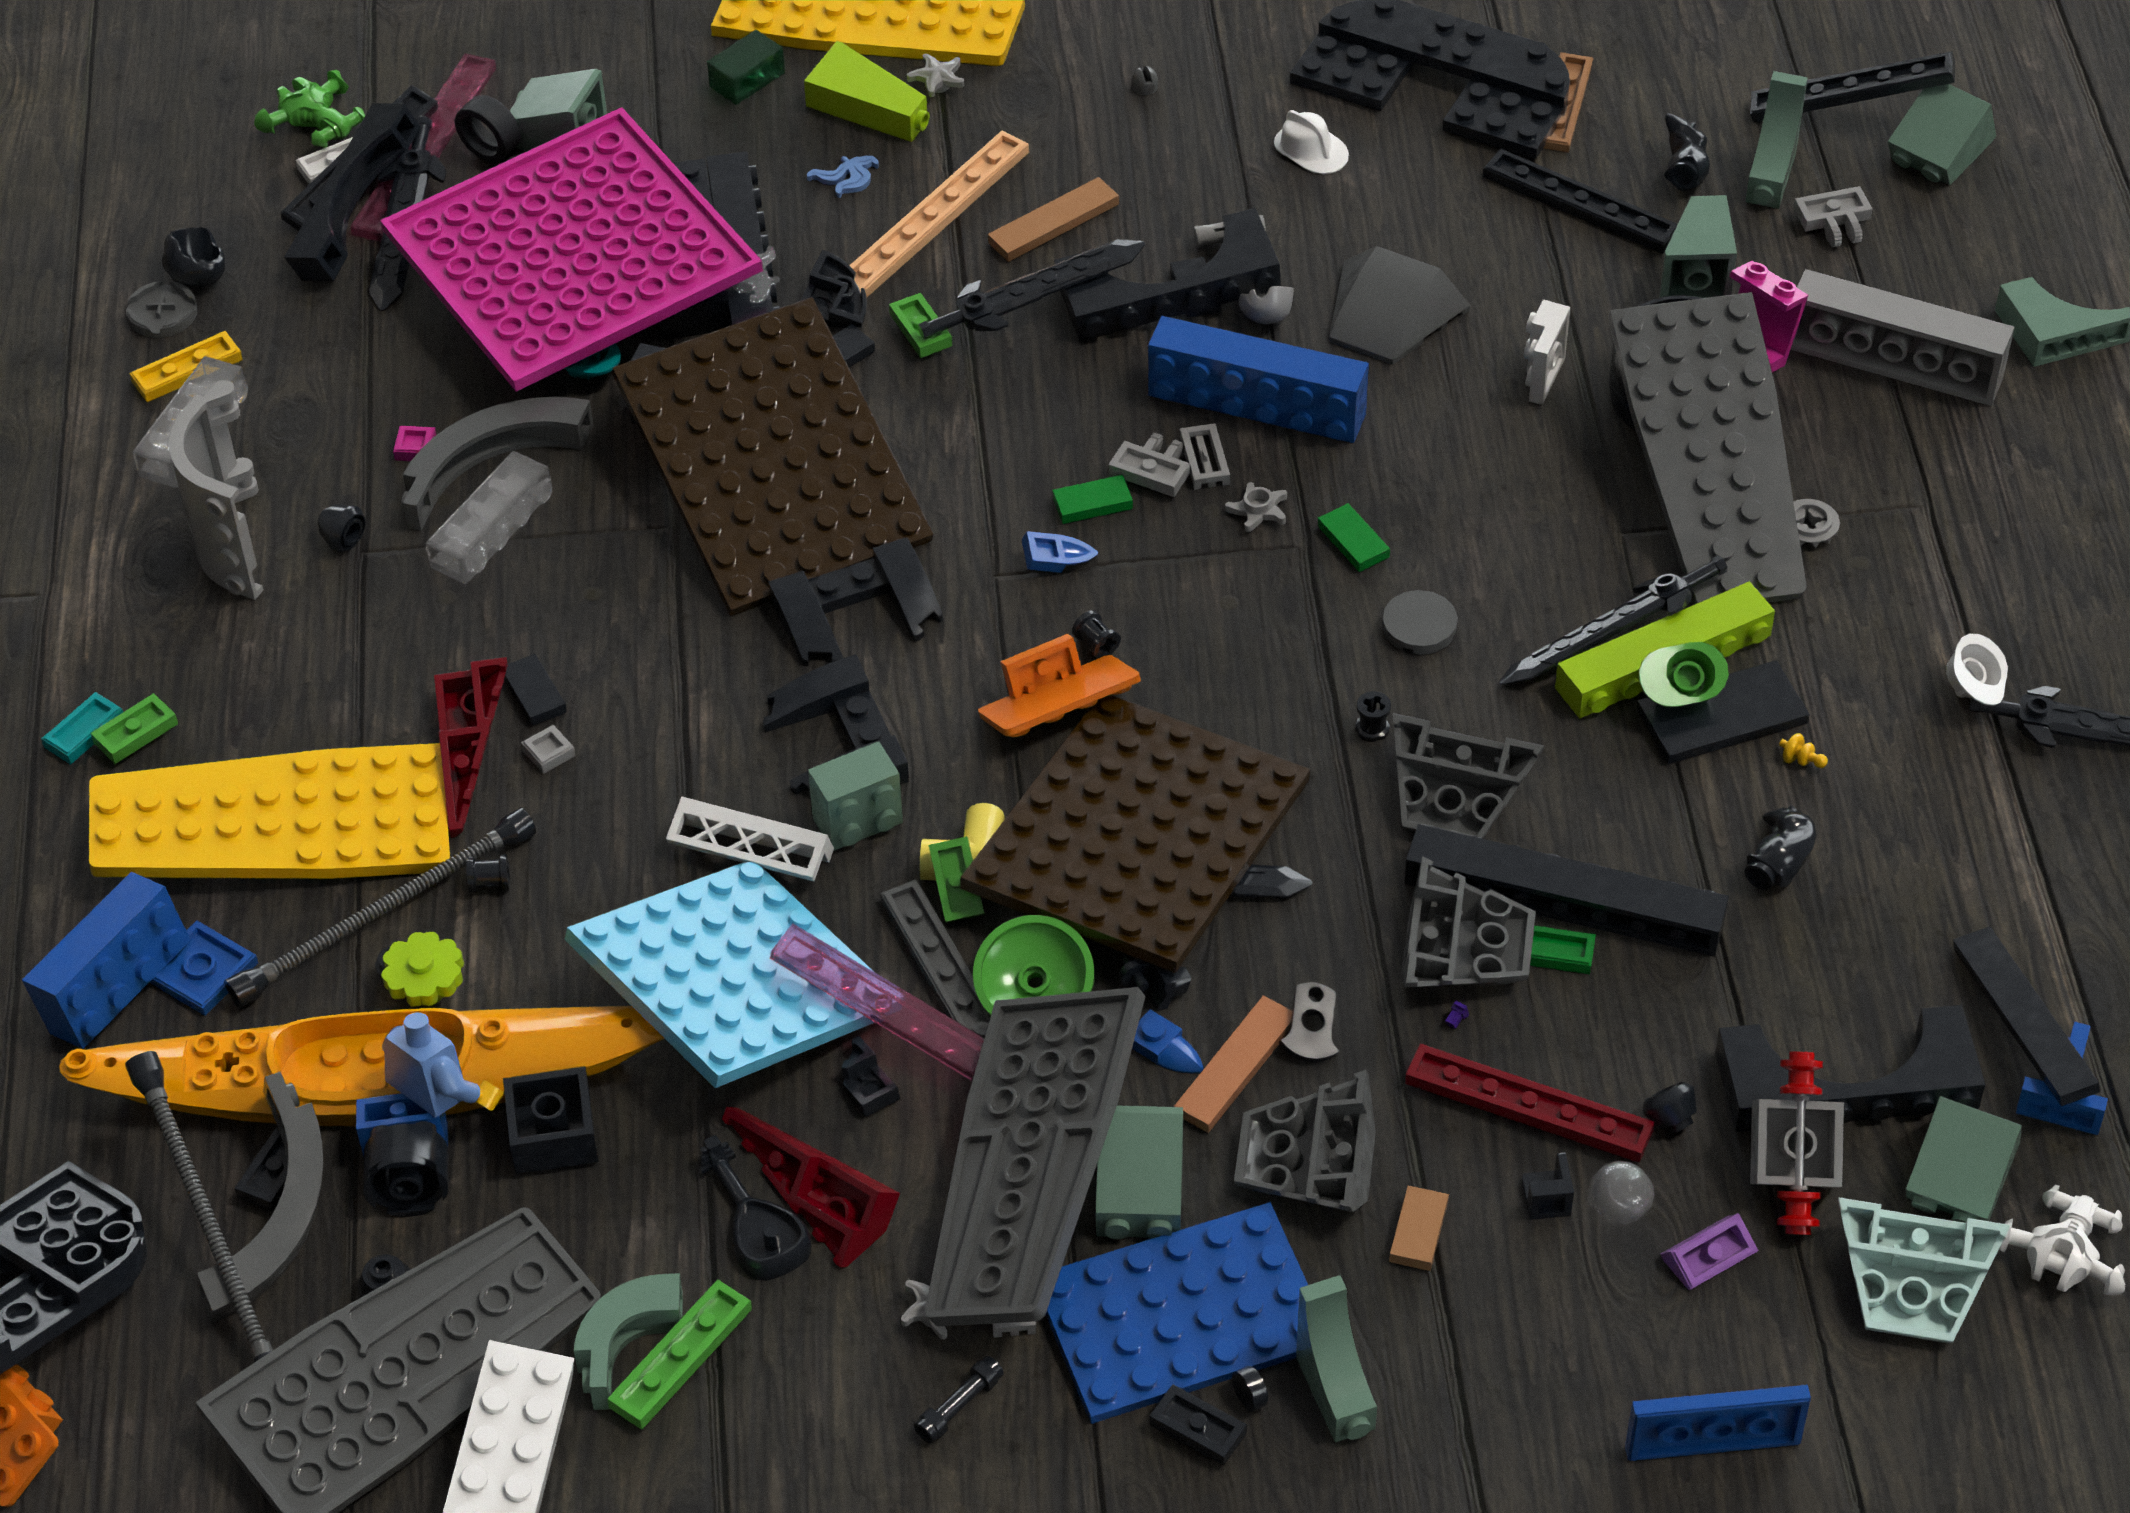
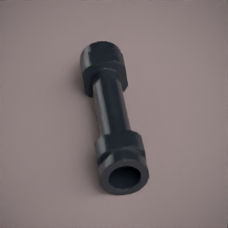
(983, 1375)

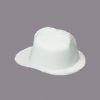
(1310, 144)
(1978, 670)

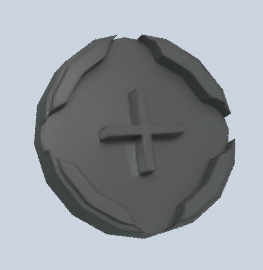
(161, 309)
(1419, 622)

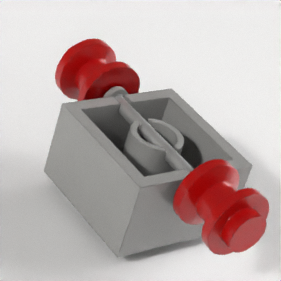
(1797, 1143)

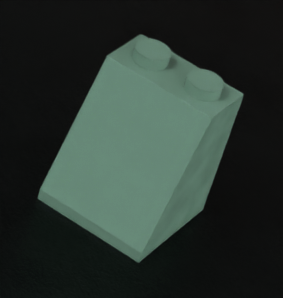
(557, 106)
(1943, 133)
(1701, 251)
(1963, 1162)
(1141, 1173)

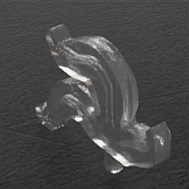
(760, 282)

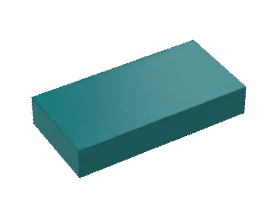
(73, 733)

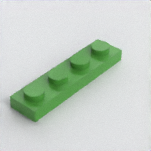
(679, 1354)

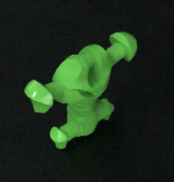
(311, 108)

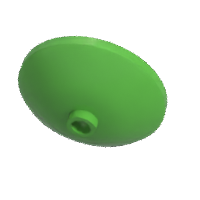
(1031, 949)

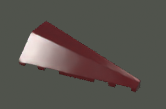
(465, 718)
(835, 1199)

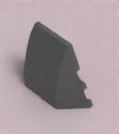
(1391, 304)
(1456, 777)
(1464, 934)
(1311, 1146)

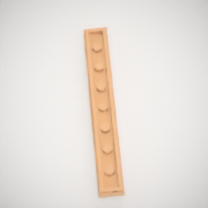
(937, 211)

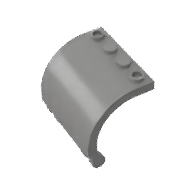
(210, 486)

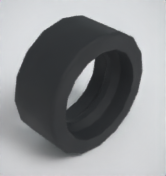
(498, 120)

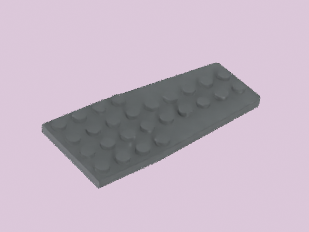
(1713, 439)
(1029, 1151)
(394, 1367)

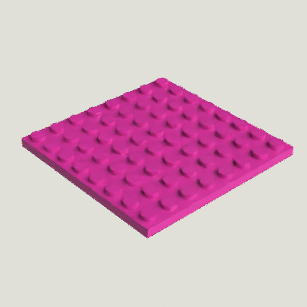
(570, 248)

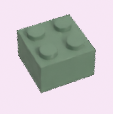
(856, 795)

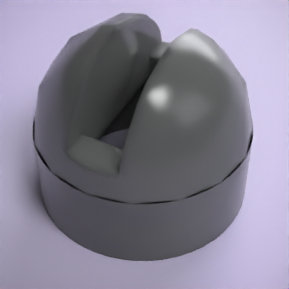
(1139, 84)

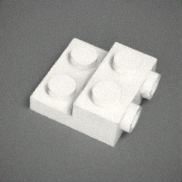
(1545, 347)

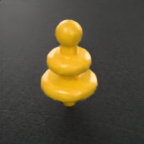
(1804, 753)

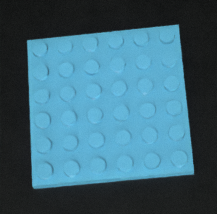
(704, 973)

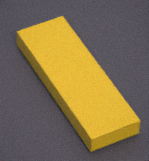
(172, 371)

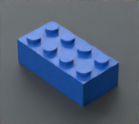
(106, 960)

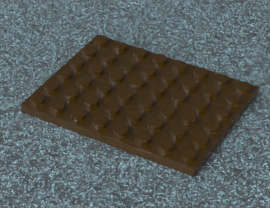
(770, 452)
(1137, 831)

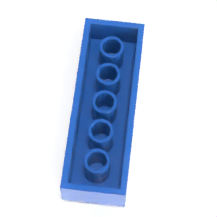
(1257, 379)

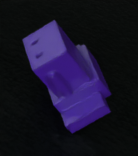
(1458, 1012)

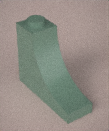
(1777, 140)
(2055, 329)
(1331, 1360)

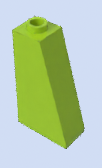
(865, 94)

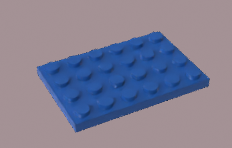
(1177, 1311)

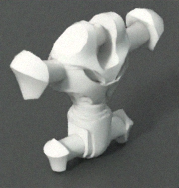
(2065, 1245)

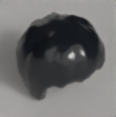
(193, 257)

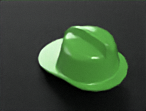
(1683, 674)

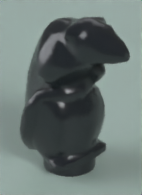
(1689, 157)
(1783, 851)

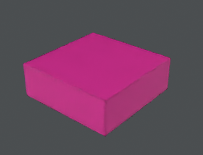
(411, 440)

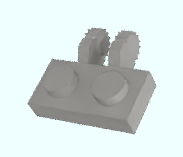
(1834, 209)
(1149, 467)

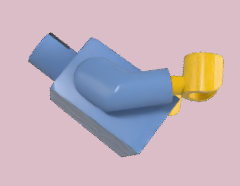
(428, 1070)

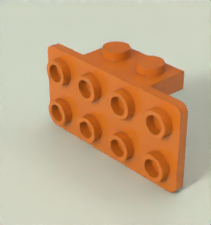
(1052, 682)
(25, 1433)

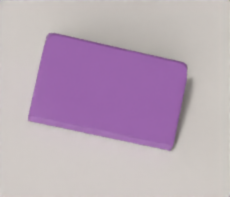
(1710, 1251)

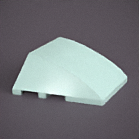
(1917, 1270)

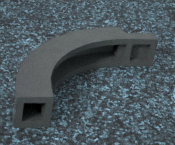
(485, 434)
(284, 1234)

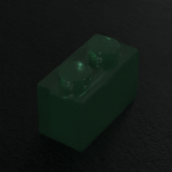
(746, 67)

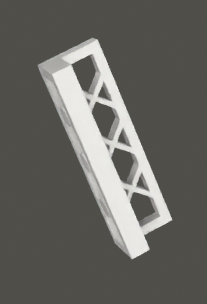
(750, 830)

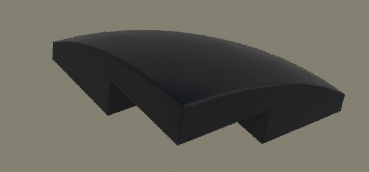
(836, 292)

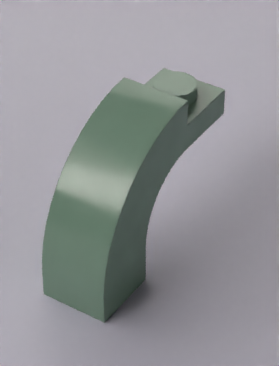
(622, 1315)

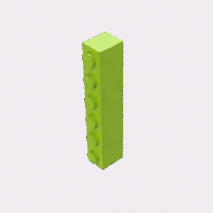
(1612, 669)

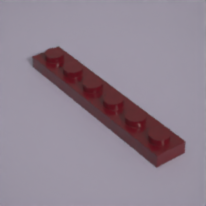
(1529, 1102)

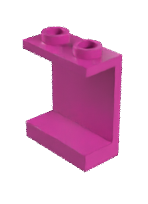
(1777, 307)

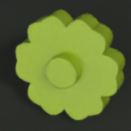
(422, 969)

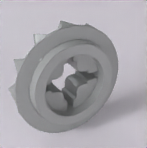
(1821, 516)

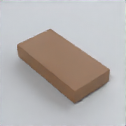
(1419, 1228)

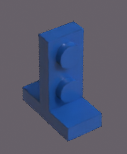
(2039, 1102)

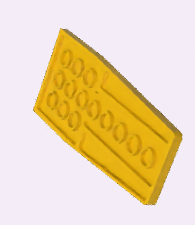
(944, 29)
(275, 816)

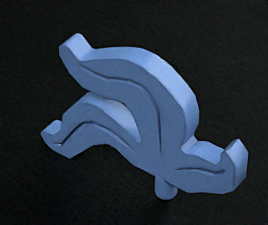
(855, 167)

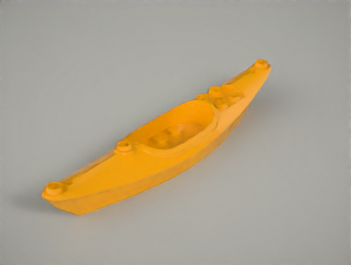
(342, 1057)

